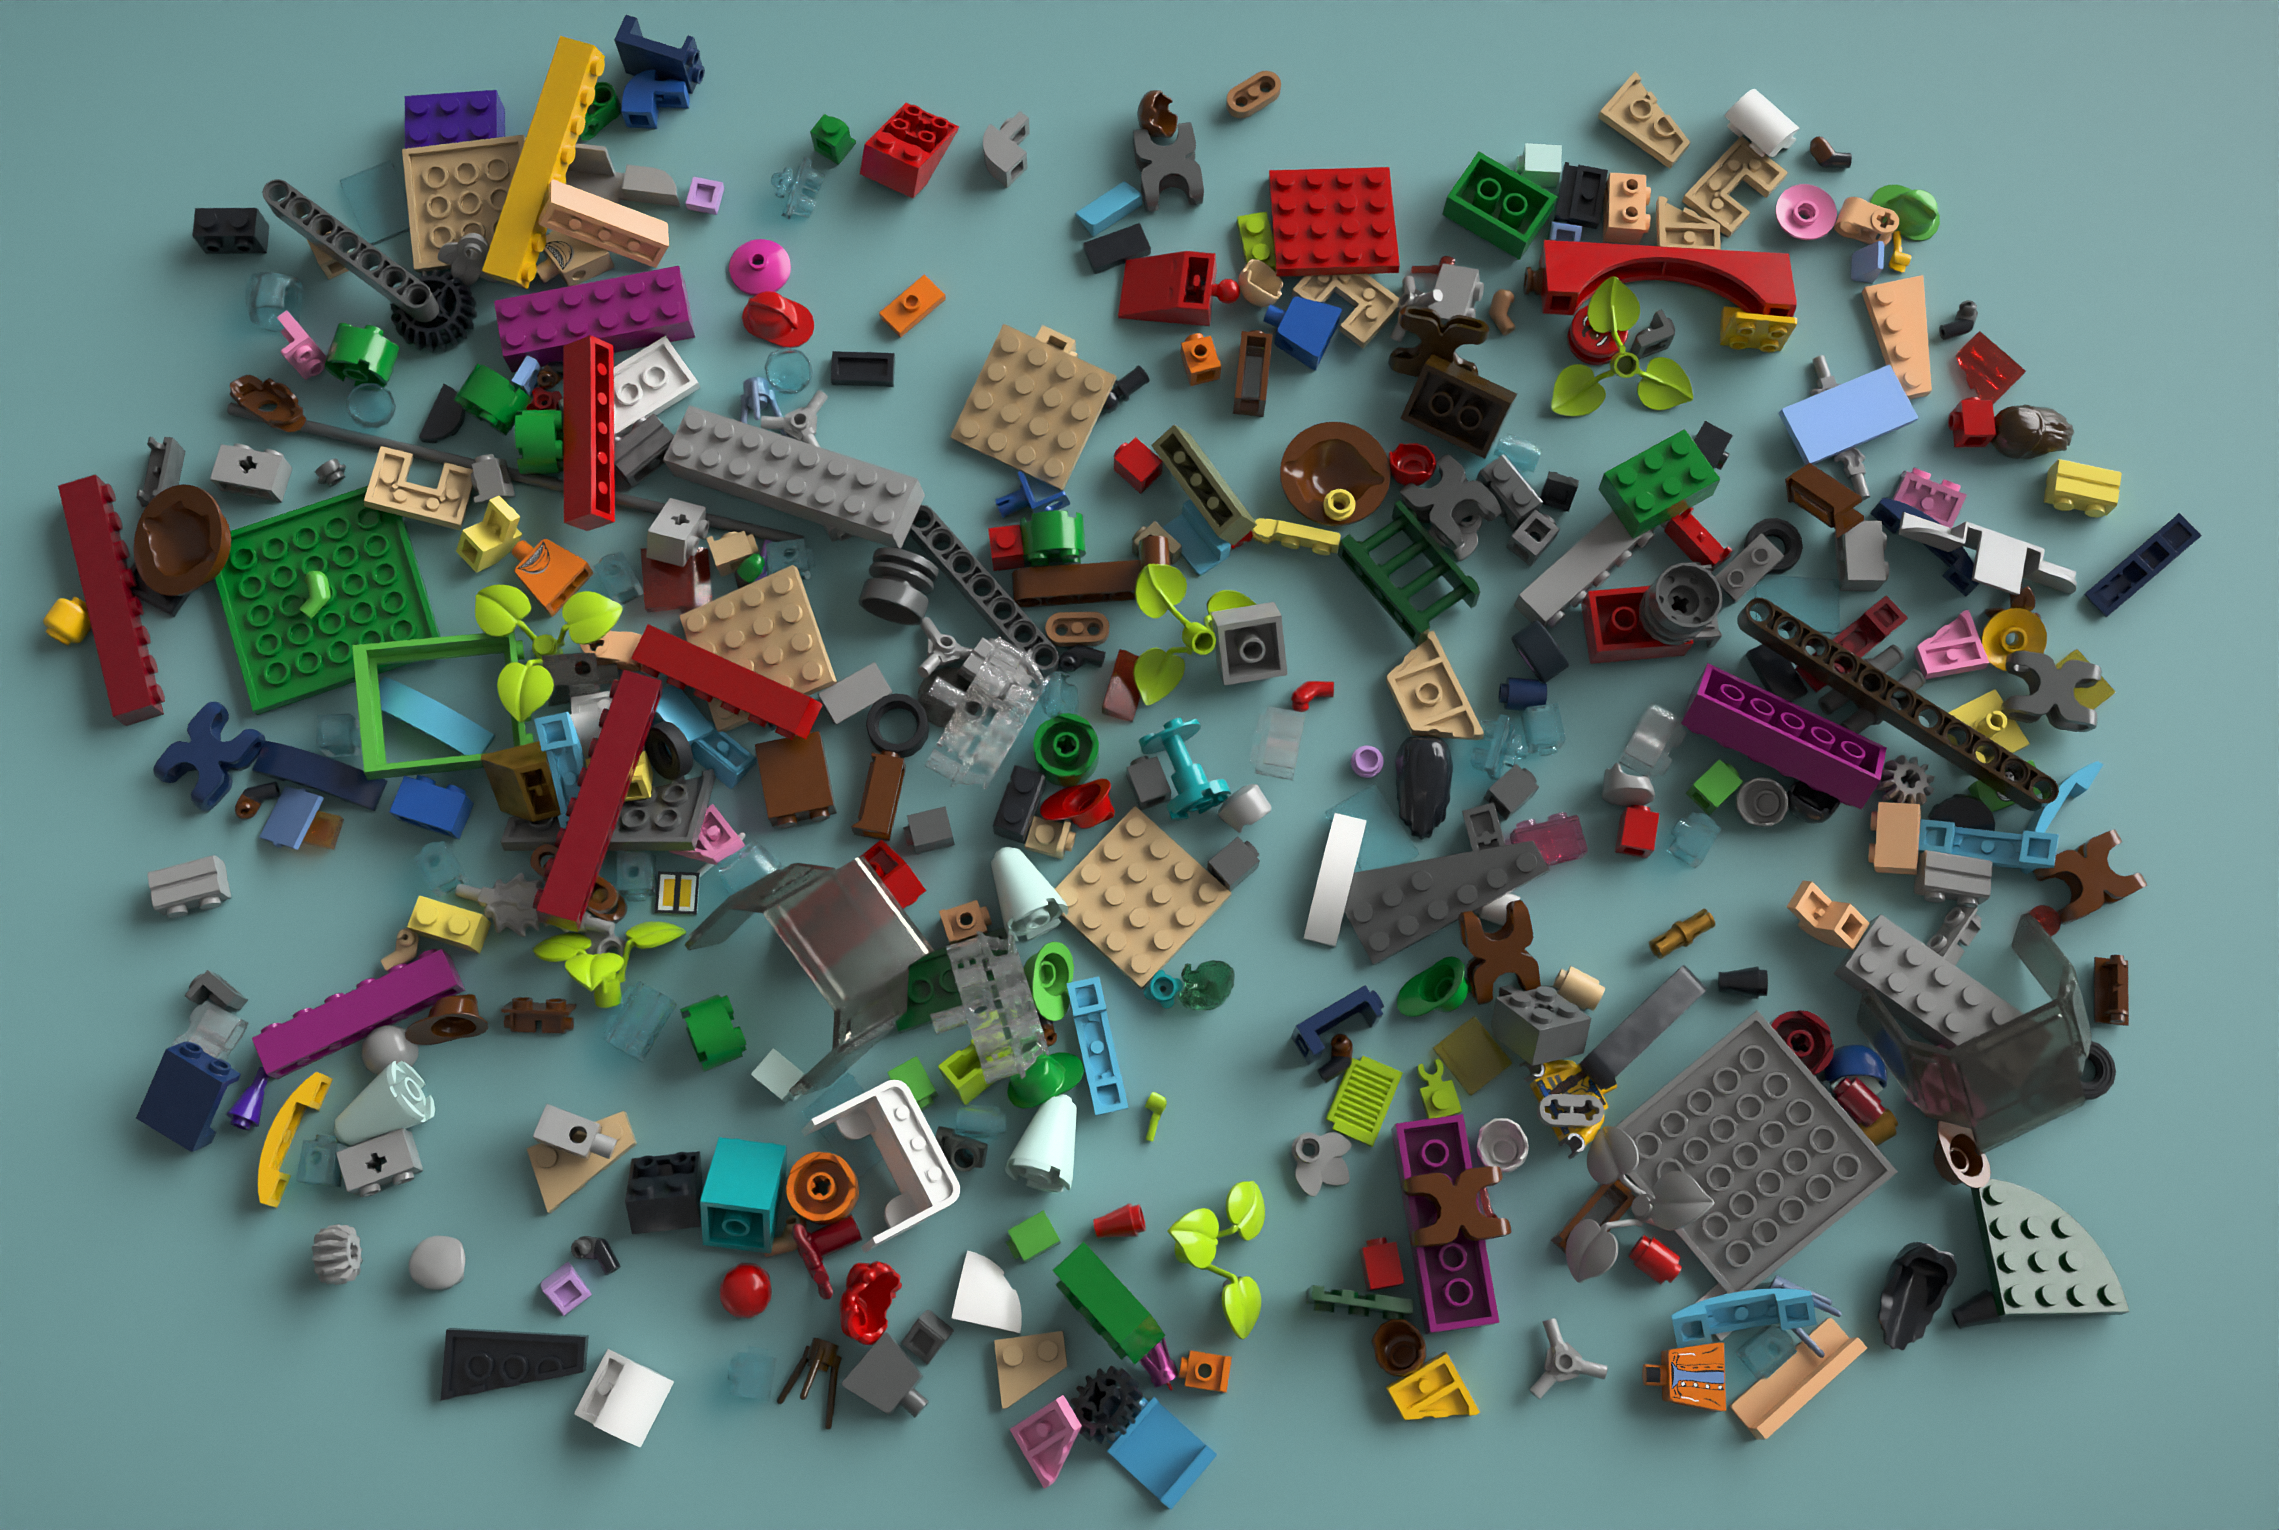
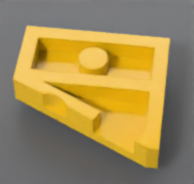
(1432, 1391)

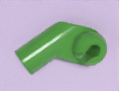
(318, 591)

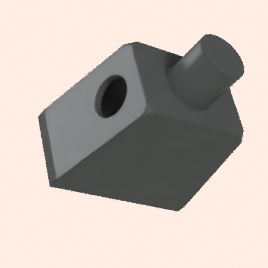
(887, 1378)

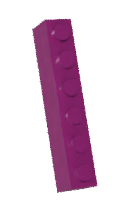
(354, 1015)

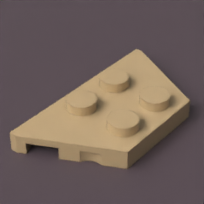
(1432, 695)

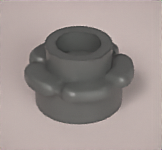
(330, 472)

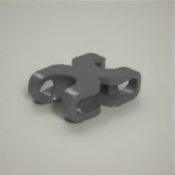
(1168, 166)
(1450, 502)
(2051, 691)

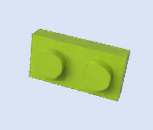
(1256, 238)

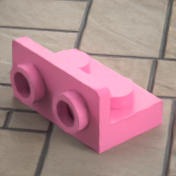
(302, 350)
(1936, 500)

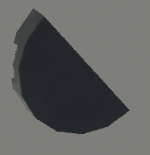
(444, 417)
(1965, 812)

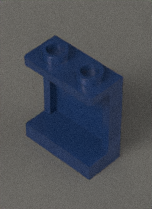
(643, 54)
(1307, 1032)
(186, 1095)

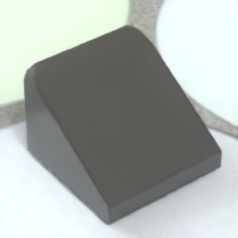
(927, 1336)

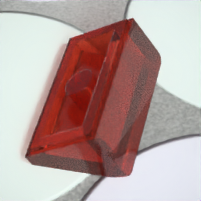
(1122, 693)

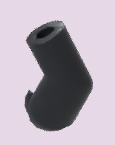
(1080, 655)

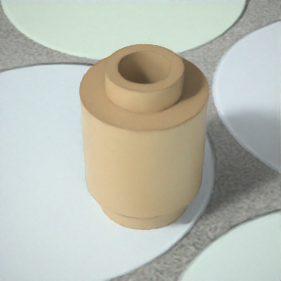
(1579, 988)

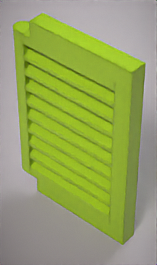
(1363, 1099)

